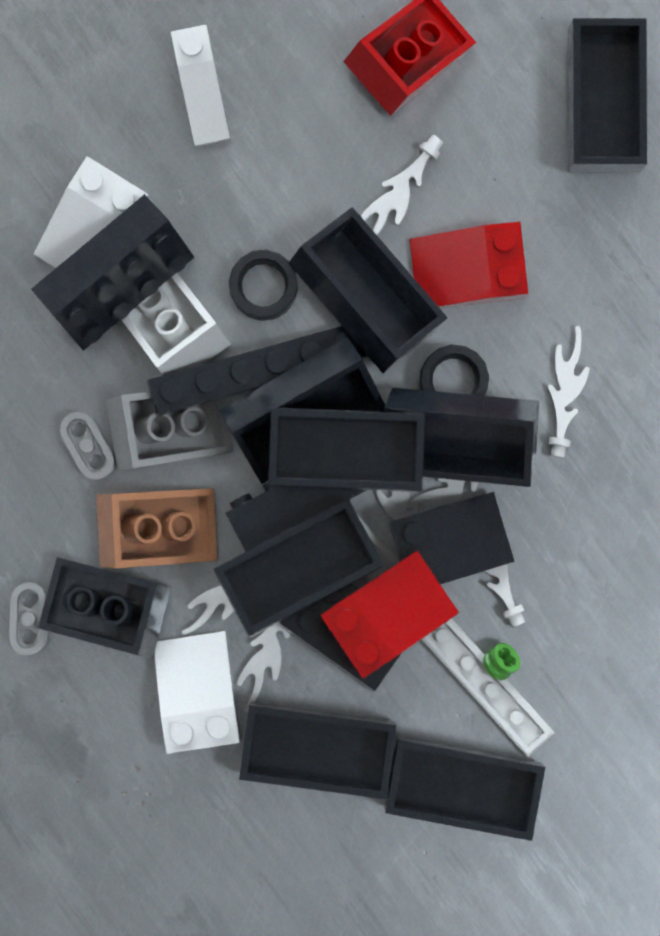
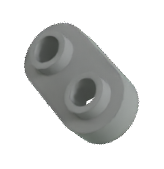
(87, 446)
(26, 618)

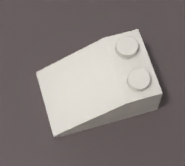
(85, 208)
(175, 328)
(196, 692)

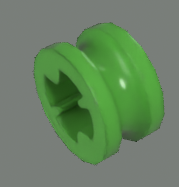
(501, 661)

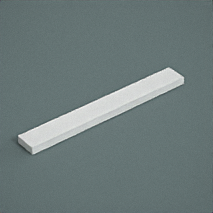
(467, 665)

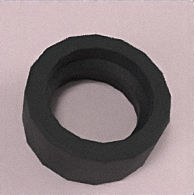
(258, 258)
(455, 352)

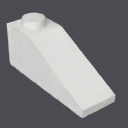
(200, 85)

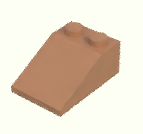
(156, 528)

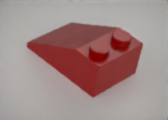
(408, 52)
(471, 265)
(390, 614)

